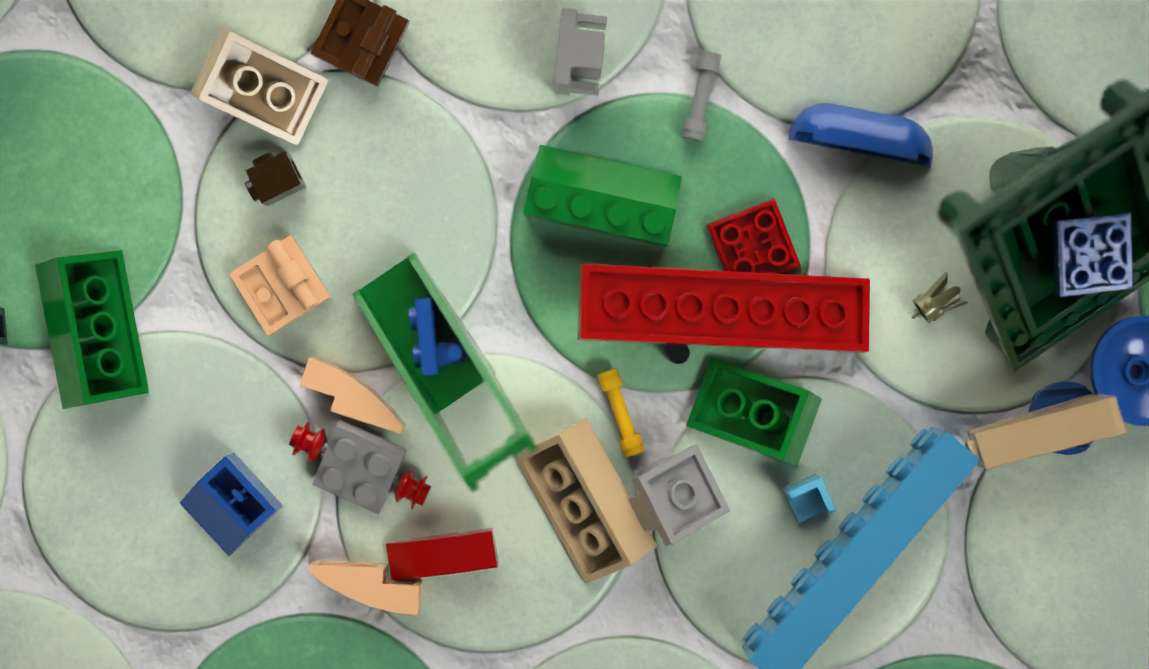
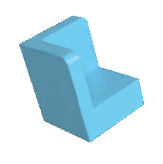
(808, 498)

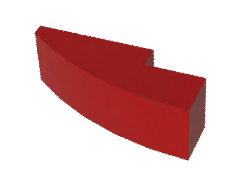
(442, 554)

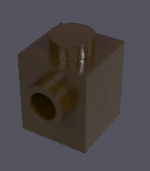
(273, 178)

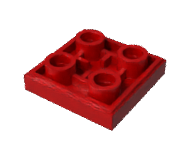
(754, 241)

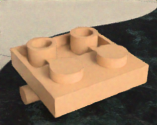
(280, 285)

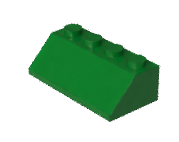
(602, 196)
(91, 328)

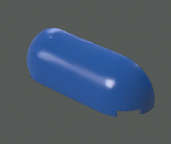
(863, 133)

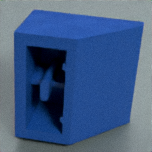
(230, 503)

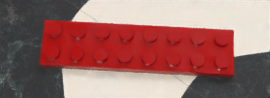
(723, 308)

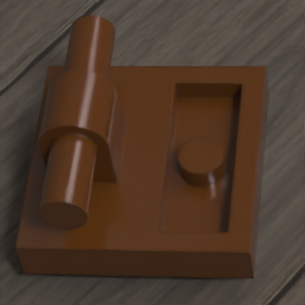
(360, 39)

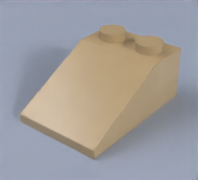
(259, 86)

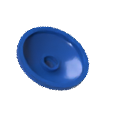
(1114, 354)

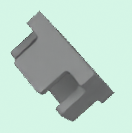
(579, 53)
(677, 496)

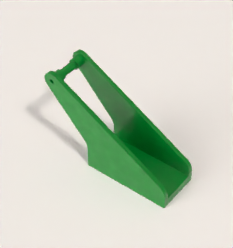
(386, 308)

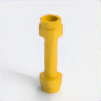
(631, 441)

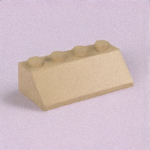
(586, 501)

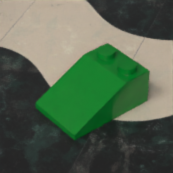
(754, 411)

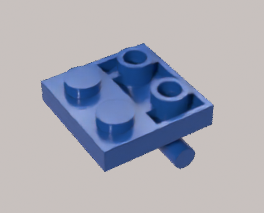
(430, 353)

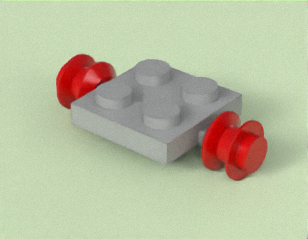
(359, 466)

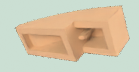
(351, 395)
(369, 585)

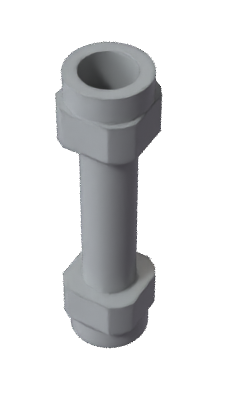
(707, 65)

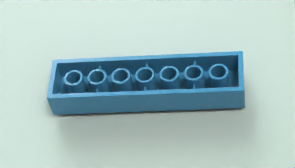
(860, 551)

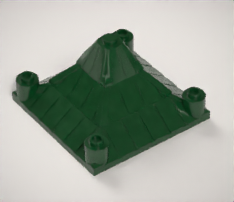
(1012, 231)

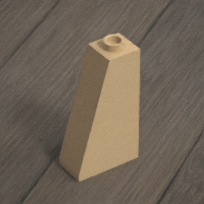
(1046, 430)

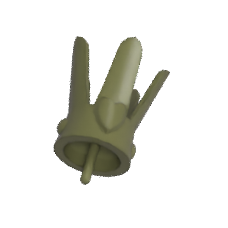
(934, 306)

